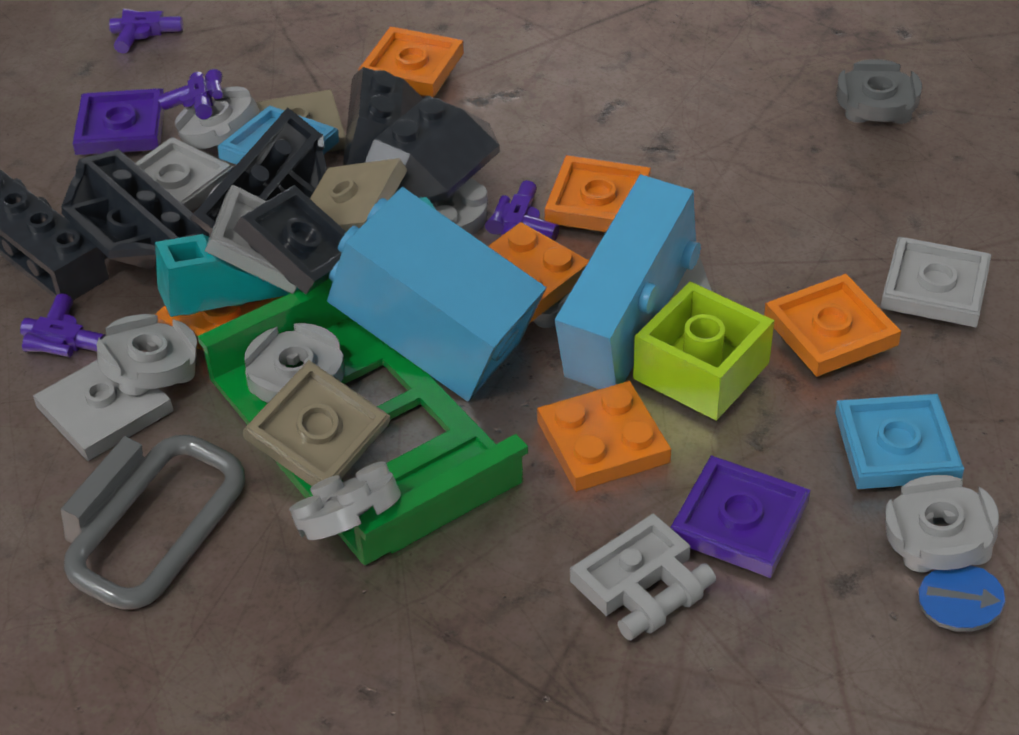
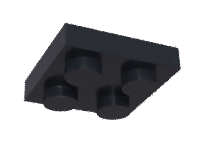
(294, 237)

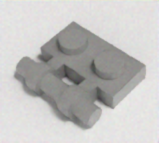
(634, 562)

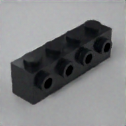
(46, 243)

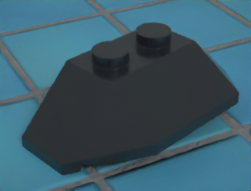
(374, 105)
(437, 146)
(283, 157)
(124, 209)

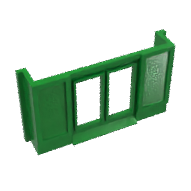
(434, 479)

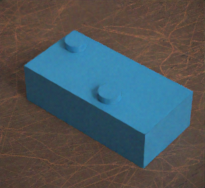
(627, 282)

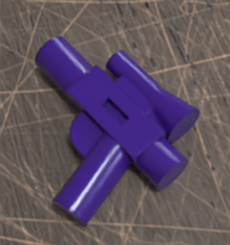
(140, 26)
(197, 93)
(520, 210)
(58, 331)

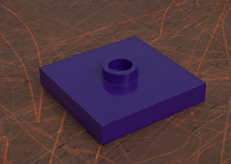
(119, 121)
(741, 515)

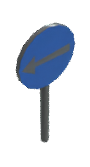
(962, 598)

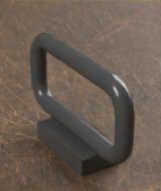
(112, 491)

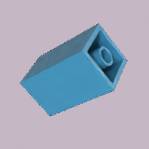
(433, 292)

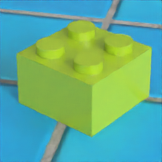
(702, 350)

